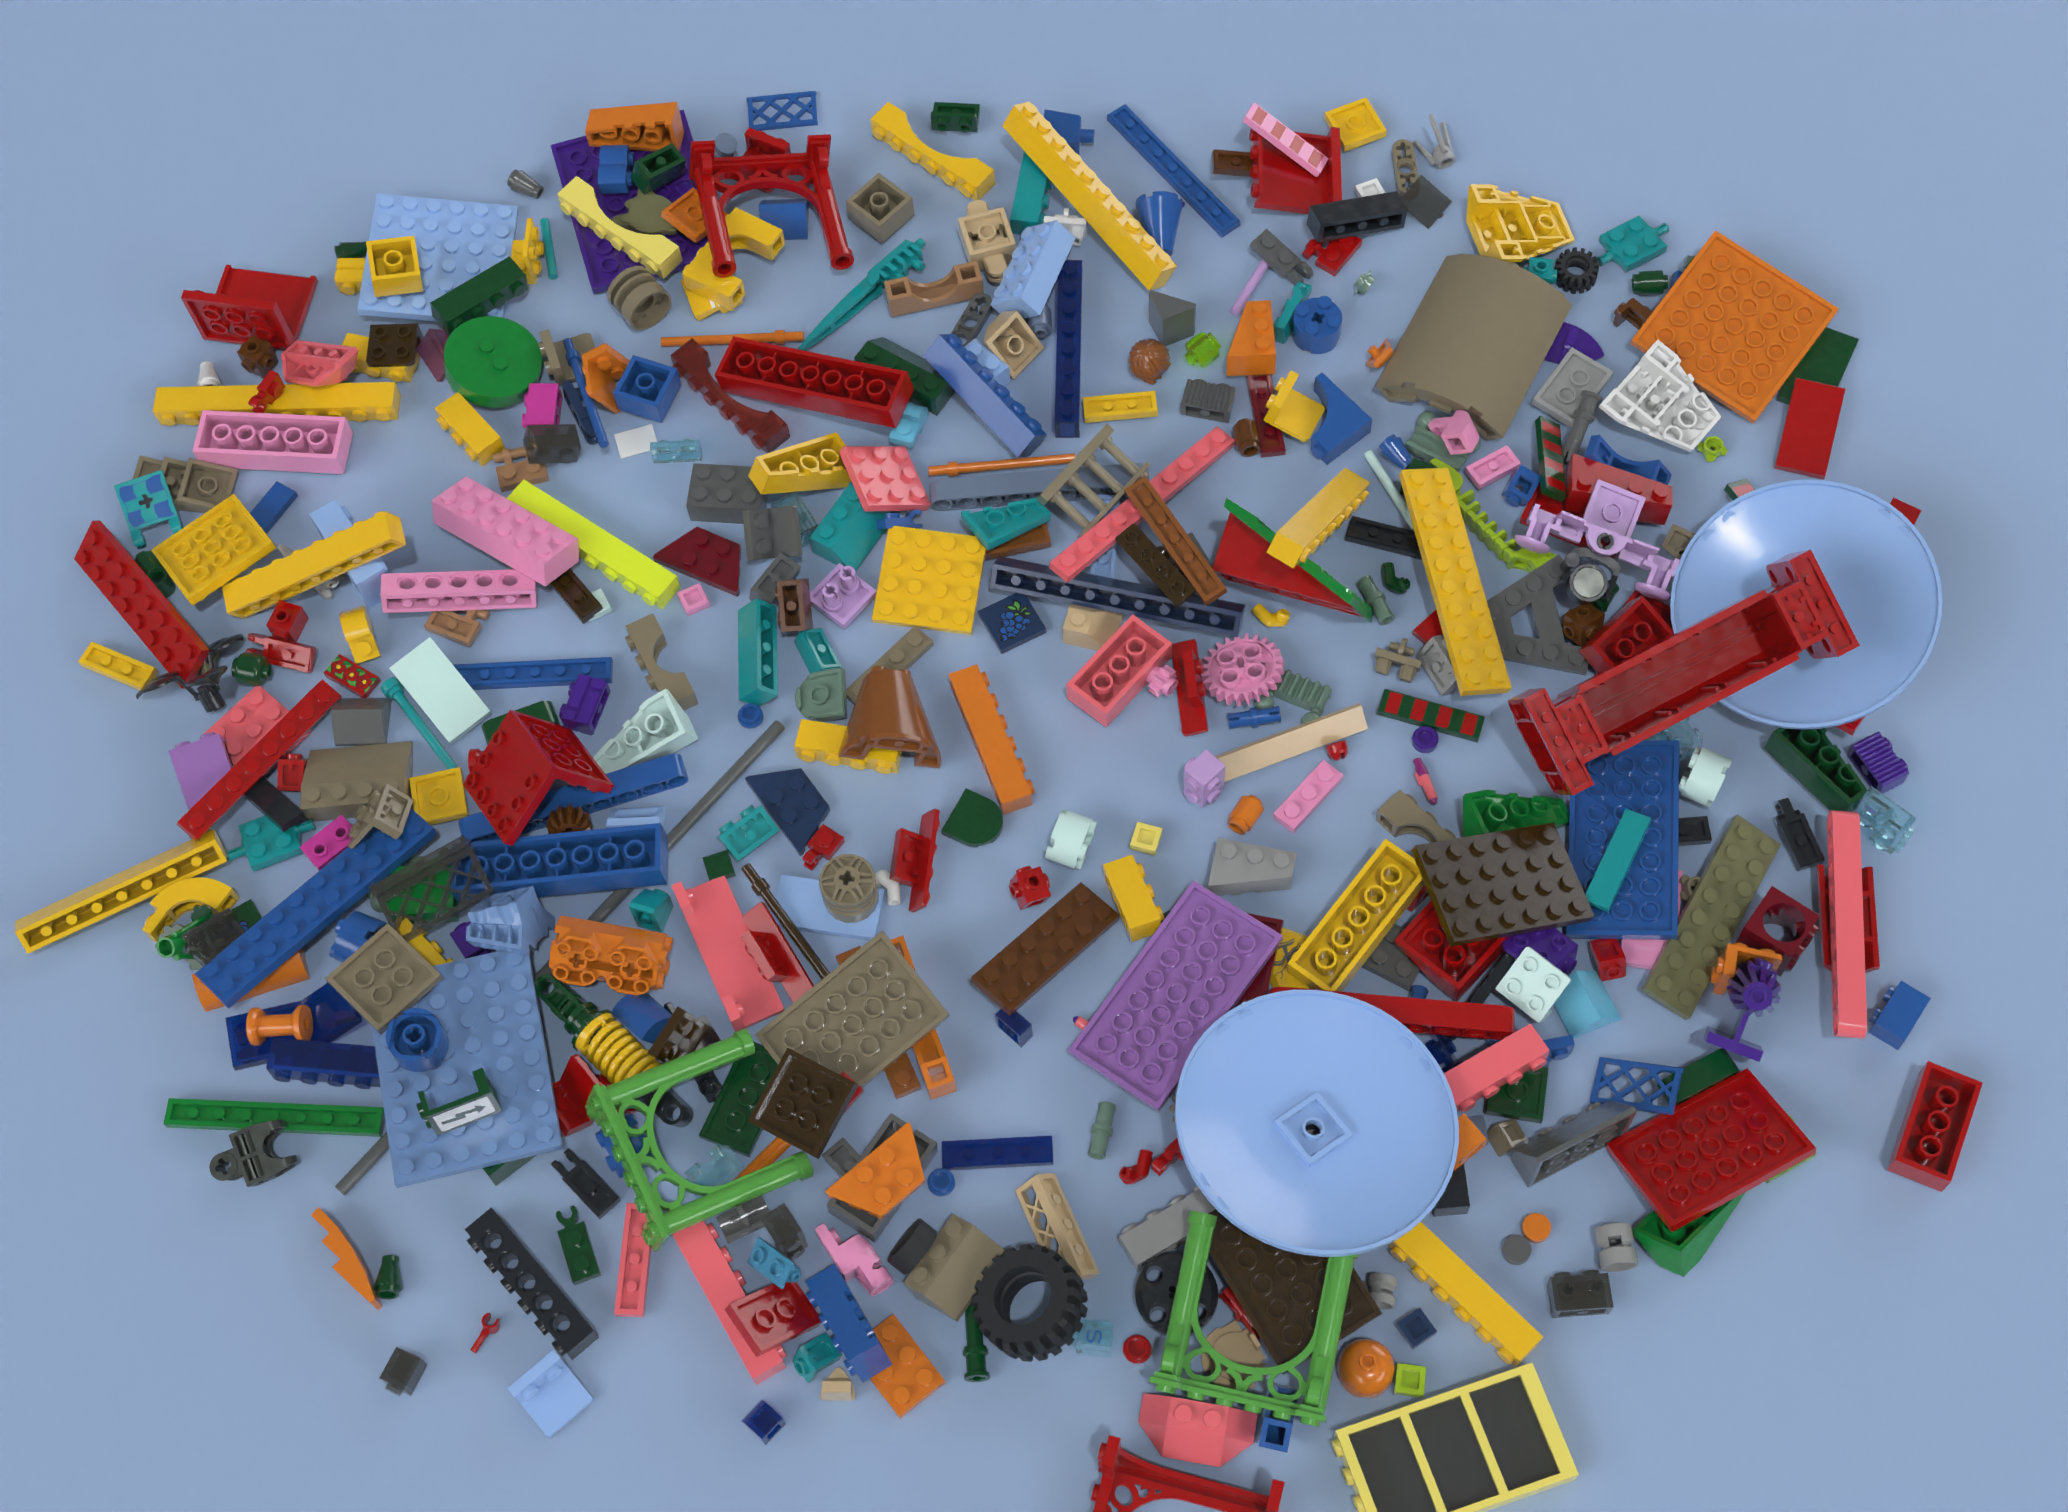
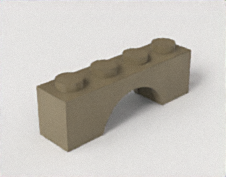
(649, 641)
(1403, 816)

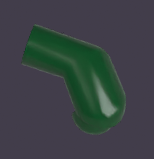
(1392, 582)

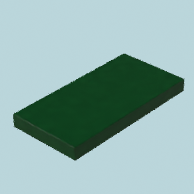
(1823, 362)
(735, 1103)

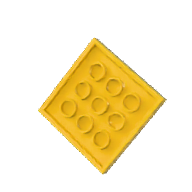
(213, 549)
(929, 580)

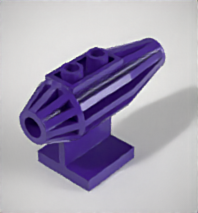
(1752, 991)

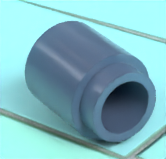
(1041, 324)

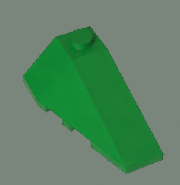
(1493, 812)
(1686, 1246)

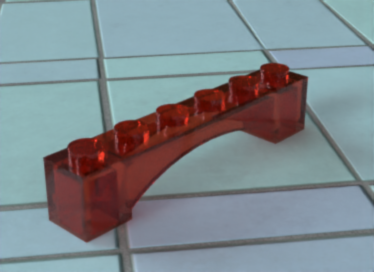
(764, 429)

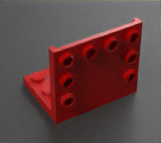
(252, 304)
(522, 766)

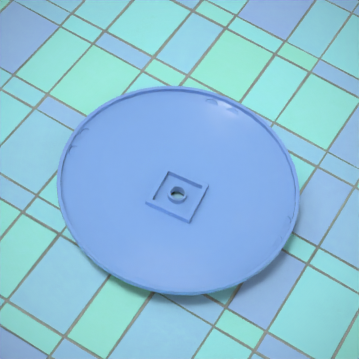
(1874, 568)
(1330, 1064)

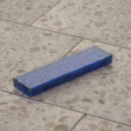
(997, 1153)

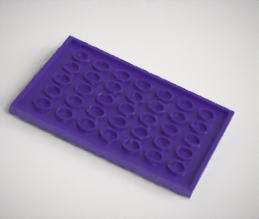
(599, 256)

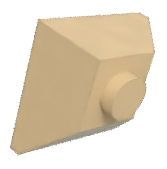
(1012, 341)
(1089, 626)

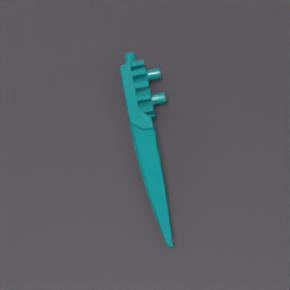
(891, 267)

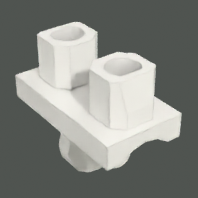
(1072, 223)

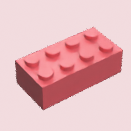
(1118, 670)

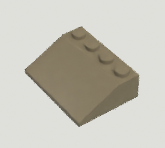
(345, 777)

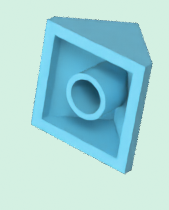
(1585, 1004)

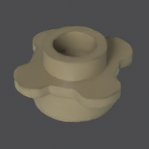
(1687, 882)

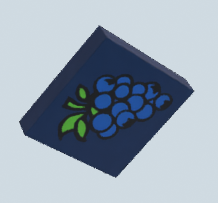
(1012, 622)

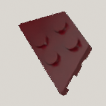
(704, 558)

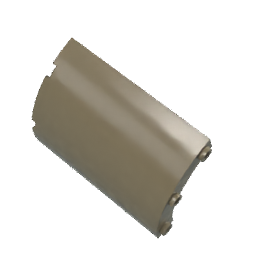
(1476, 341)

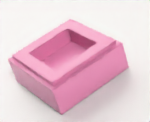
(693, 599)

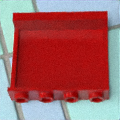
(1286, 185)

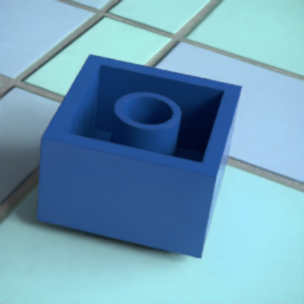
(647, 388)

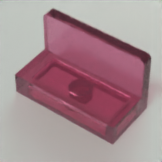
(432, 352)

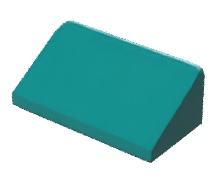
(816, 650)

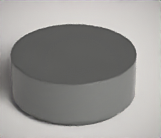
(1516, 1249)

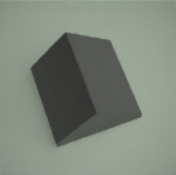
(1171, 317)
(361, 721)

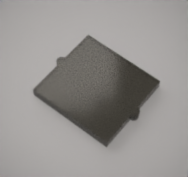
(1425, 201)

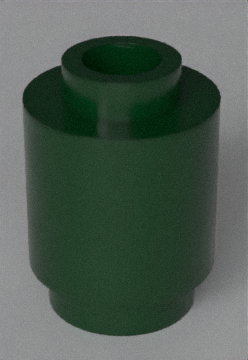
(1649, 283)

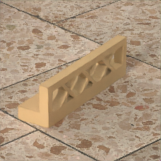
(1060, 1223)

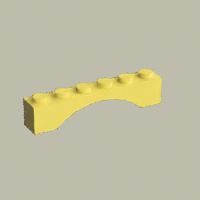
(653, 251)

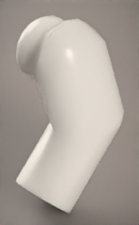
(892, 887)

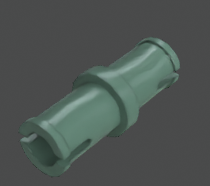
(1376, 600)
(1101, 1130)

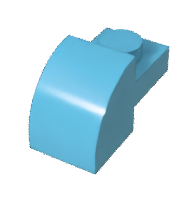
(909, 426)

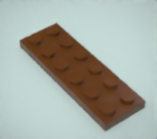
(1045, 949)

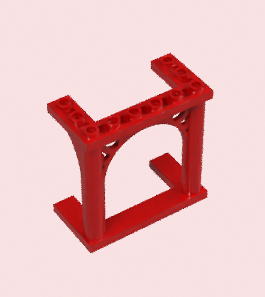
(1126, 1470)

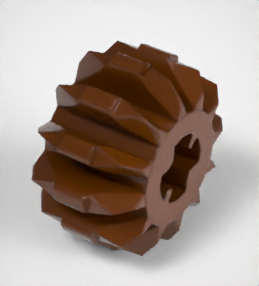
(568, 820)

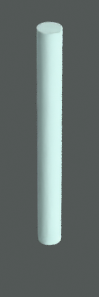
(1389, 486)

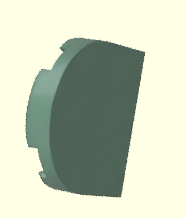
(823, 695)

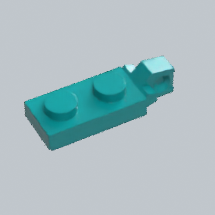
(1284, 325)

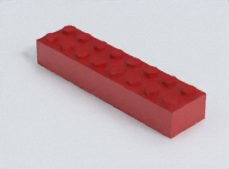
(814, 381)

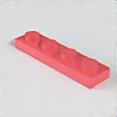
(633, 1266)

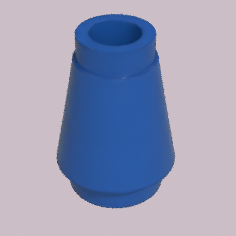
(1396, 452)

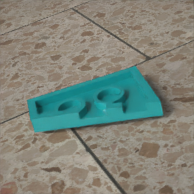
(1005, 523)

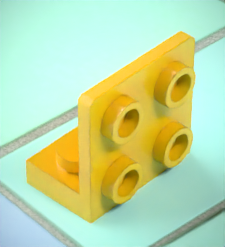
(527, 252)

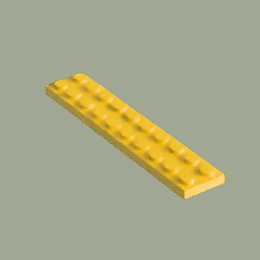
(1454, 582)

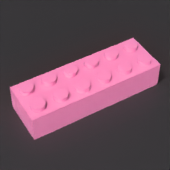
(273, 441)
(505, 531)

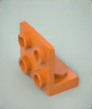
(601, 370)

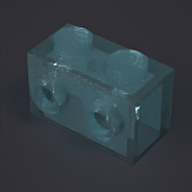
(716, 1170)

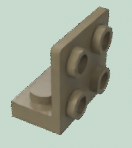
(385, 811)

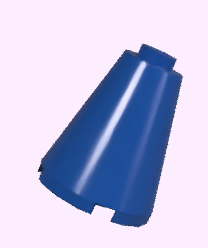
(1160, 217)

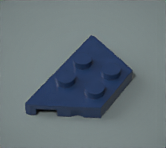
(791, 803)

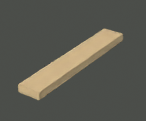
(1293, 741)

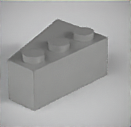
(1250, 868)

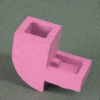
(1456, 431)

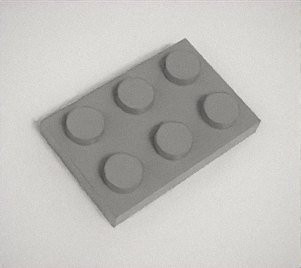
(1563, 388)

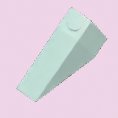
(652, 733)

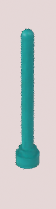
(393, 689)

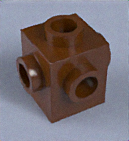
(257, 356)
(1582, 623)

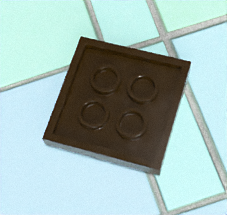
(803, 1103)

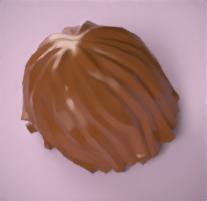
(1149, 360)

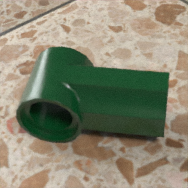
(154, 570)

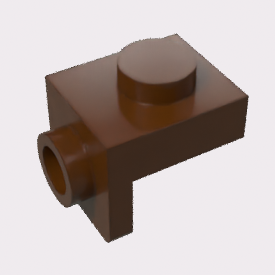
(1633, 312)

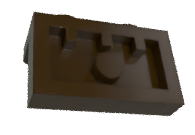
(678, 1037)

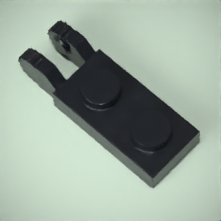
(587, 1185)

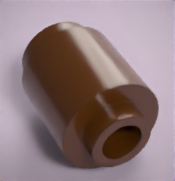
(1247, 437)

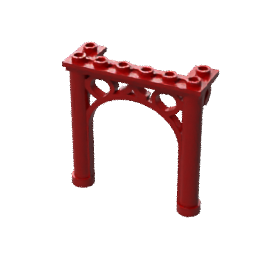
(763, 173)

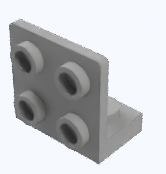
(1438, 664)

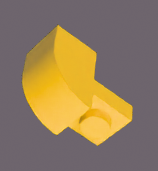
(359, 634)

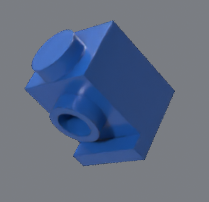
(1526, 481)

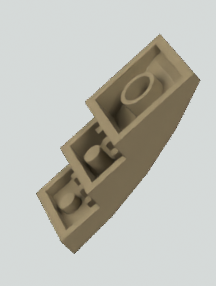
(192, 484)

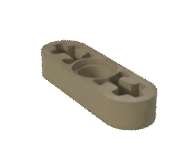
(1408, 161)

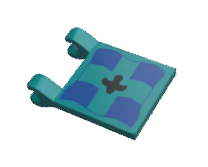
(147, 503)

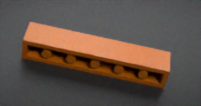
(991, 740)

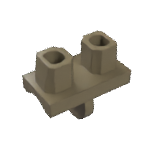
(1408, 665)

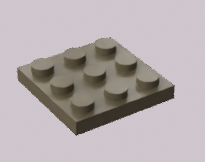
(384, 978)

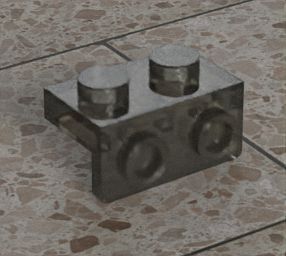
(212, 937)

